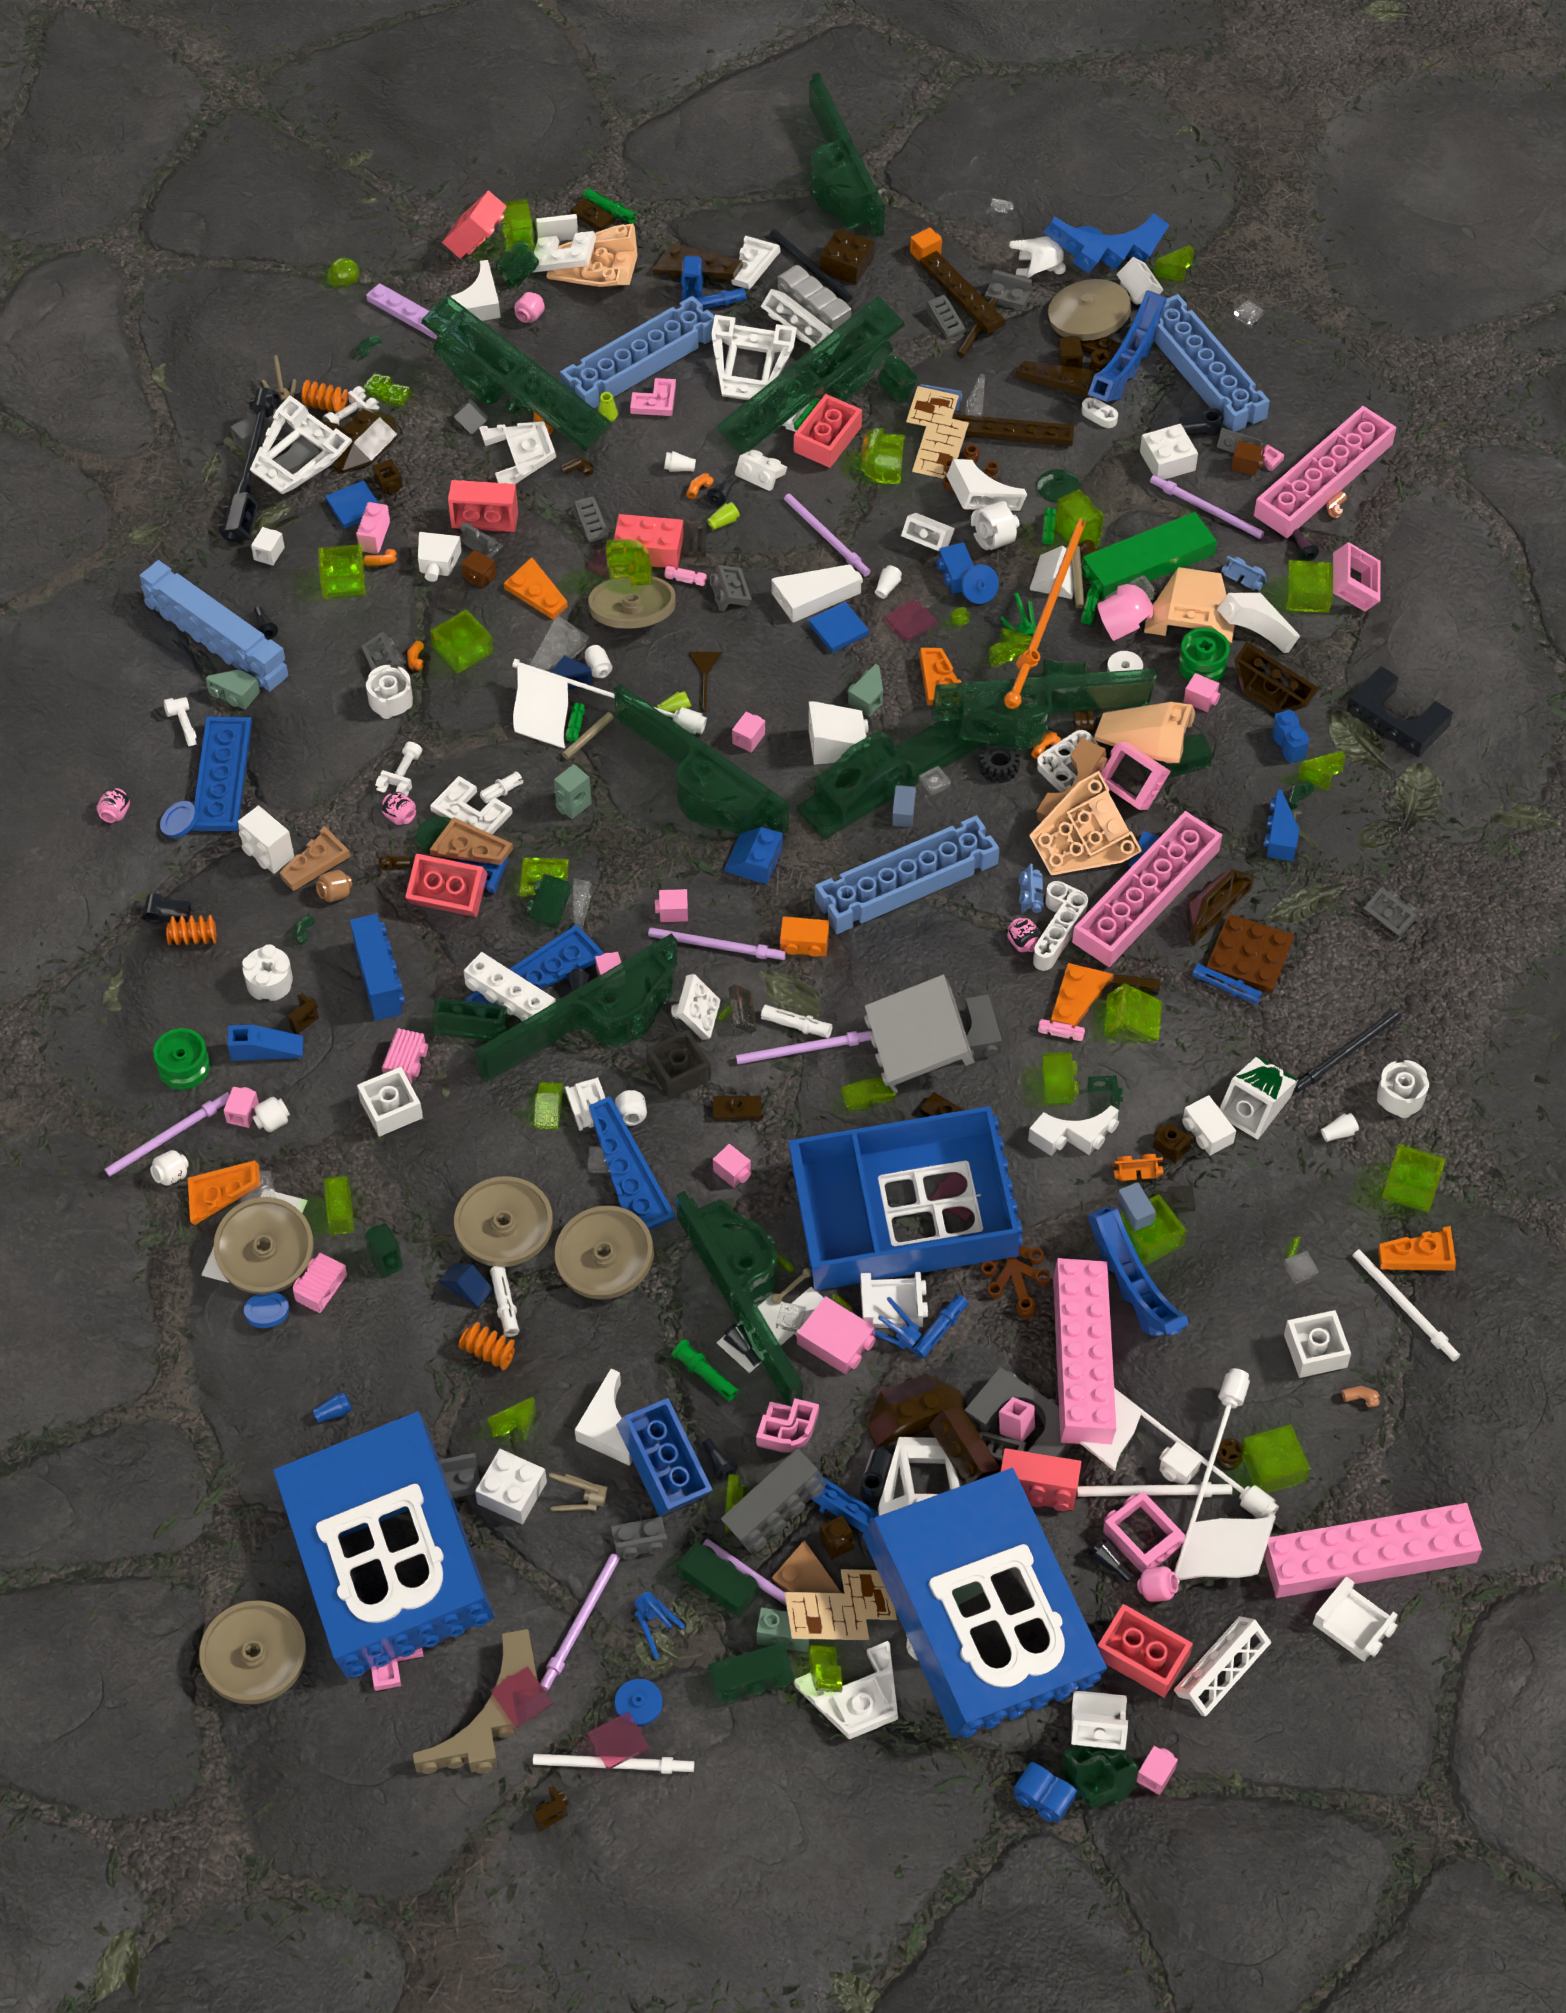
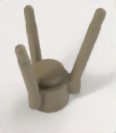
(284, 393)
(594, 1493)

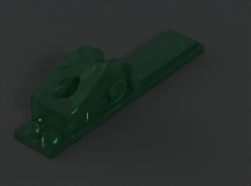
(848, 177)
(476, 359)
(828, 368)
(1026, 726)
(877, 770)
(704, 777)
(610, 1008)
(746, 1274)

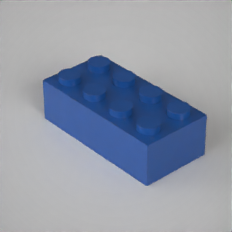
(377, 966)
(664, 1457)

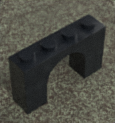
(1413, 734)

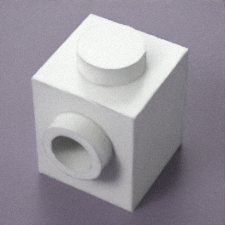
(267, 546)
(1179, 1464)

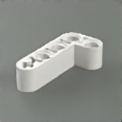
(1062, 900)

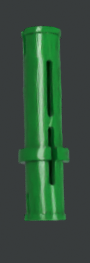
(615, 209)

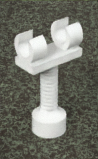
(356, 399)
(412, 752)

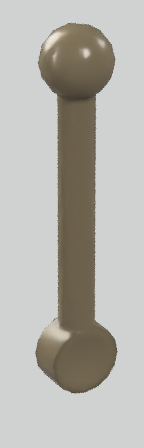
(777, 1298)

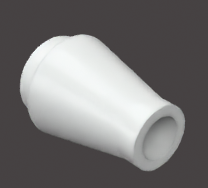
(677, 462)
(888, 580)
(1340, 1128)

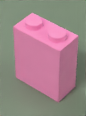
(836, 1335)

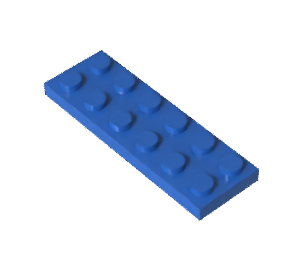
(222, 773)

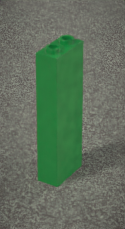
(1149, 554)

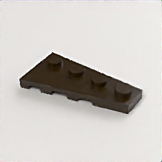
(714, 265)
(1057, 376)

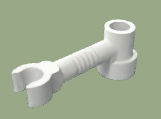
(179, 708)

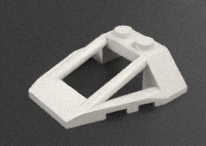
(753, 339)
(304, 424)
(913, 1451)

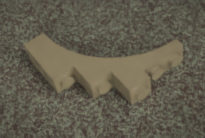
(476, 1742)

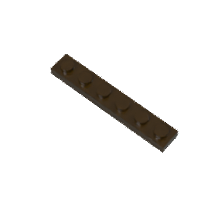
(962, 292)
(1017, 430)

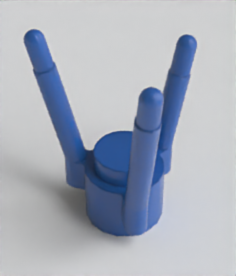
(907, 1335)
(649, 1608)

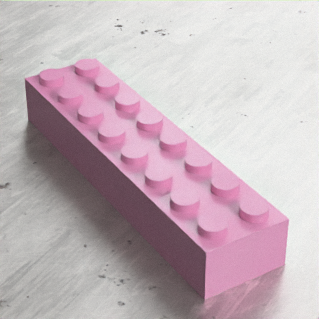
(1324, 471)
(1146, 889)
(1084, 1352)
(1372, 1550)

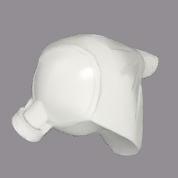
(1042, 252)

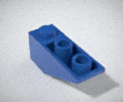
(1284, 830)
(262, 1043)

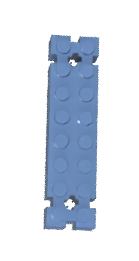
(640, 352)
(1209, 366)
(213, 625)
(906, 874)

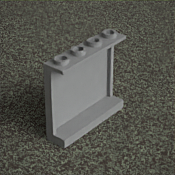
(917, 1031)

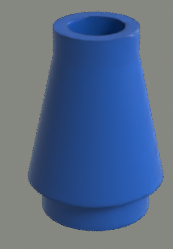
(333, 1408)

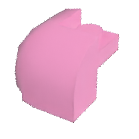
(1125, 610)
(787, 1427)

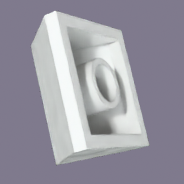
(561, 226)
(1047, 570)

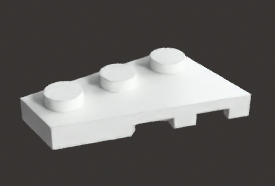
(756, 258)

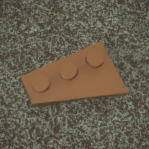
(470, 843)
(318, 858)
(804, 1573)

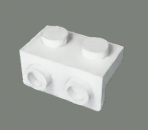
(759, 469)

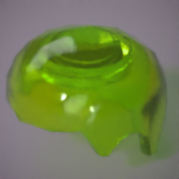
(343, 271)

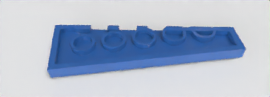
(553, 961)
(628, 1170)

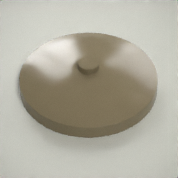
(1089, 309)
(628, 606)
(503, 1221)
(263, 1245)
(604, 1252)
(253, 1652)

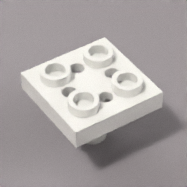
(697, 1007)

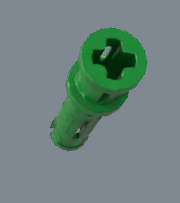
(696, 1364)

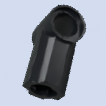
(1208, 422)
(159, 908)
(875, 1474)

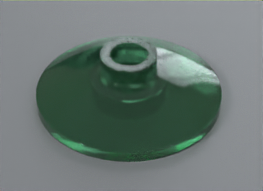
(1056, 484)
(430, 831)

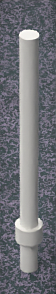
(1438, 1339)
(1153, 1490)
(666, 1765)

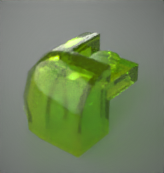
(882, 456)
(629, 559)

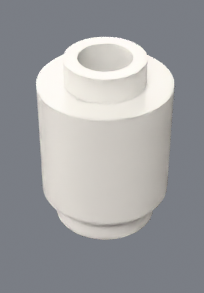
(598, 661)

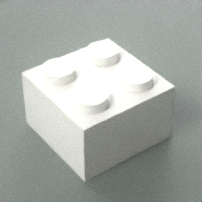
(1169, 452)
(265, 839)
(390, 1101)
(1317, 1344)
(511, 1486)

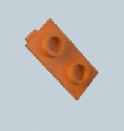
(1147, 1166)

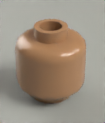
(333, 886)

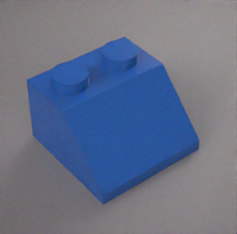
(755, 854)

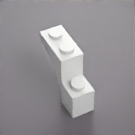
(1088, 1134)

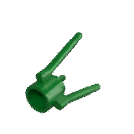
(1024, 627)

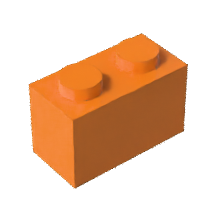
(804, 936)

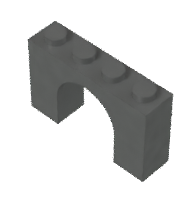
(293, 460)
(984, 1032)
(998, 1391)

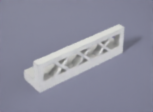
(1216, 1659)

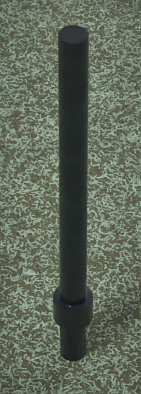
(834, 285)
(1315, 1074)

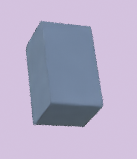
(903, 806)
(1136, 1206)

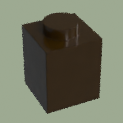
(1070, 352)

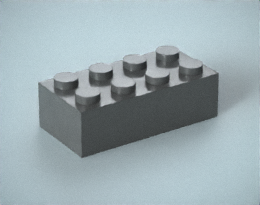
(774, 1501)

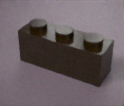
(963, 1445)

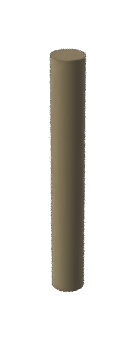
(1077, 577)
(588, 735)

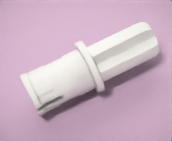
(501, 787)

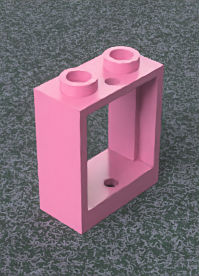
(1363, 594)
(1153, 783)
(1158, 1553)

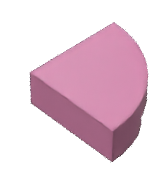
(1272, 457)

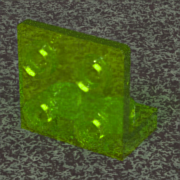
(1132, 1010)

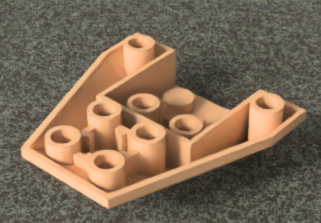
(610, 261)
(1190, 602)
(1152, 729)
(1084, 830)

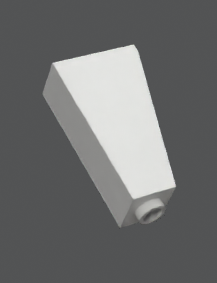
(815, 590)

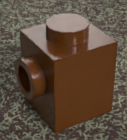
(1247, 458)
(478, 569)

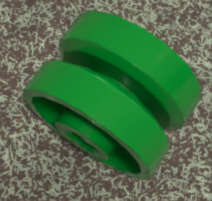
(1204, 653)
(181, 1059)

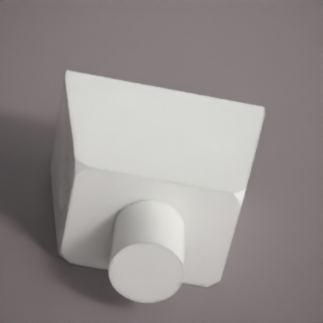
(437, 554)

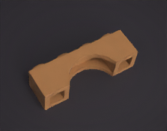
(1087, 760)

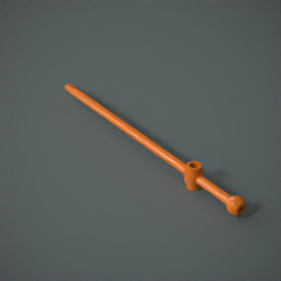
(1030, 658)

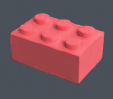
(475, 225)
(827, 430)
(483, 505)
(660, 536)
(446, 885)
(1045, 1478)
(1144, 1650)

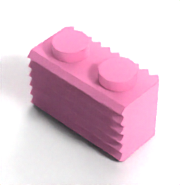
(373, 527)
(406, 1053)
(319, 1282)

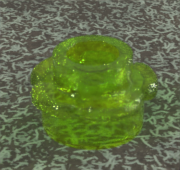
(960, 616)

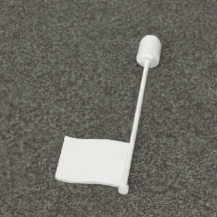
(543, 706)
(1127, 1418)
(1224, 1545)

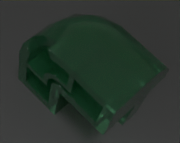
(1100, 1774)

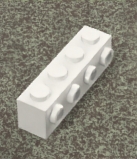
(791, 314)
(505, 987)

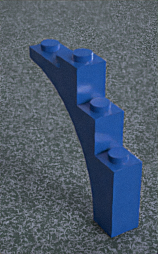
(1110, 249)
(1111, 381)
(1151, 1307)

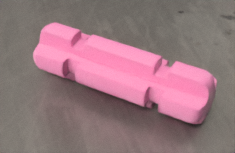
(685, 575)
(1061, 1029)

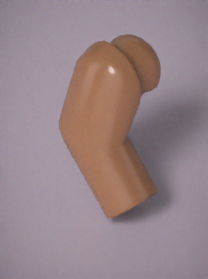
(1333, 505)
(1361, 1392)

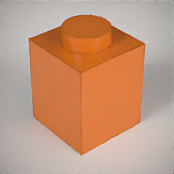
(925, 243)

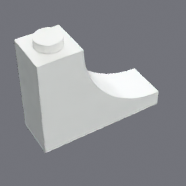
(481, 295)
(978, 490)
(1257, 614)
(598, 1425)

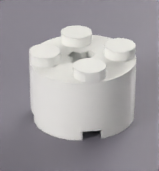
(994, 525)
(389, 691)
(267, 973)
(1402, 1088)

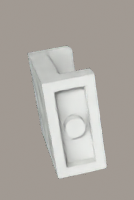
(904, 1292)
(1354, 1621)
(1099, 1720)

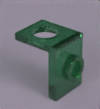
(1111, 1085)

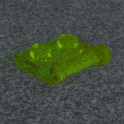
(535, 868)

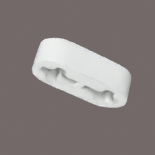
(1099, 412)

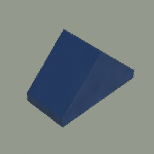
(573, 670)
(467, 1284)

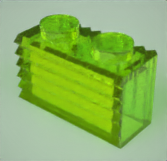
(1059, 1078)
(339, 1205)

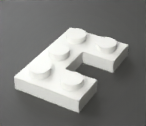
(553, 259)
(453, 804)

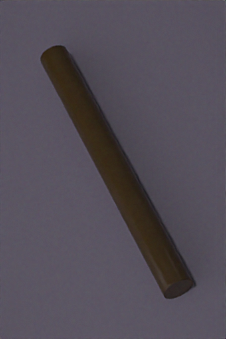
(973, 334)

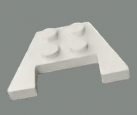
(528, 445)
(862, 1703)

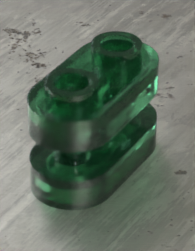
(517, 264)
(897, 378)

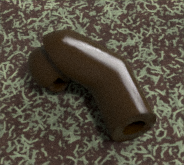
(578, 464)
(389, 861)

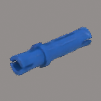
(723, 298)
(1252, 995)
(946, 1318)

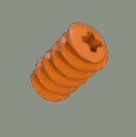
(324, 398)
(190, 930)
(487, 1346)

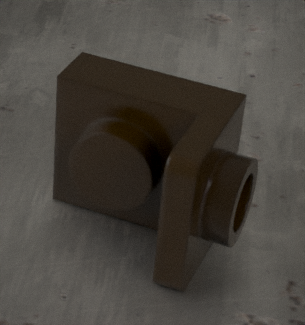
(303, 1015)
(550, 1813)

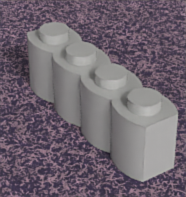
(814, 297)

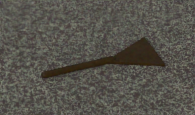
(704, 662)

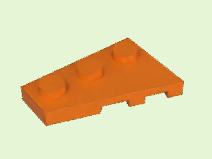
(536, 589)
(935, 670)
(1078, 992)
(220, 1188)
(1425, 1252)

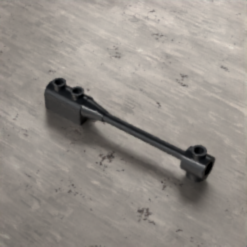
(242, 507)

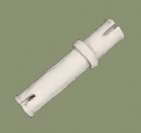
(789, 1019)
(506, 1309)

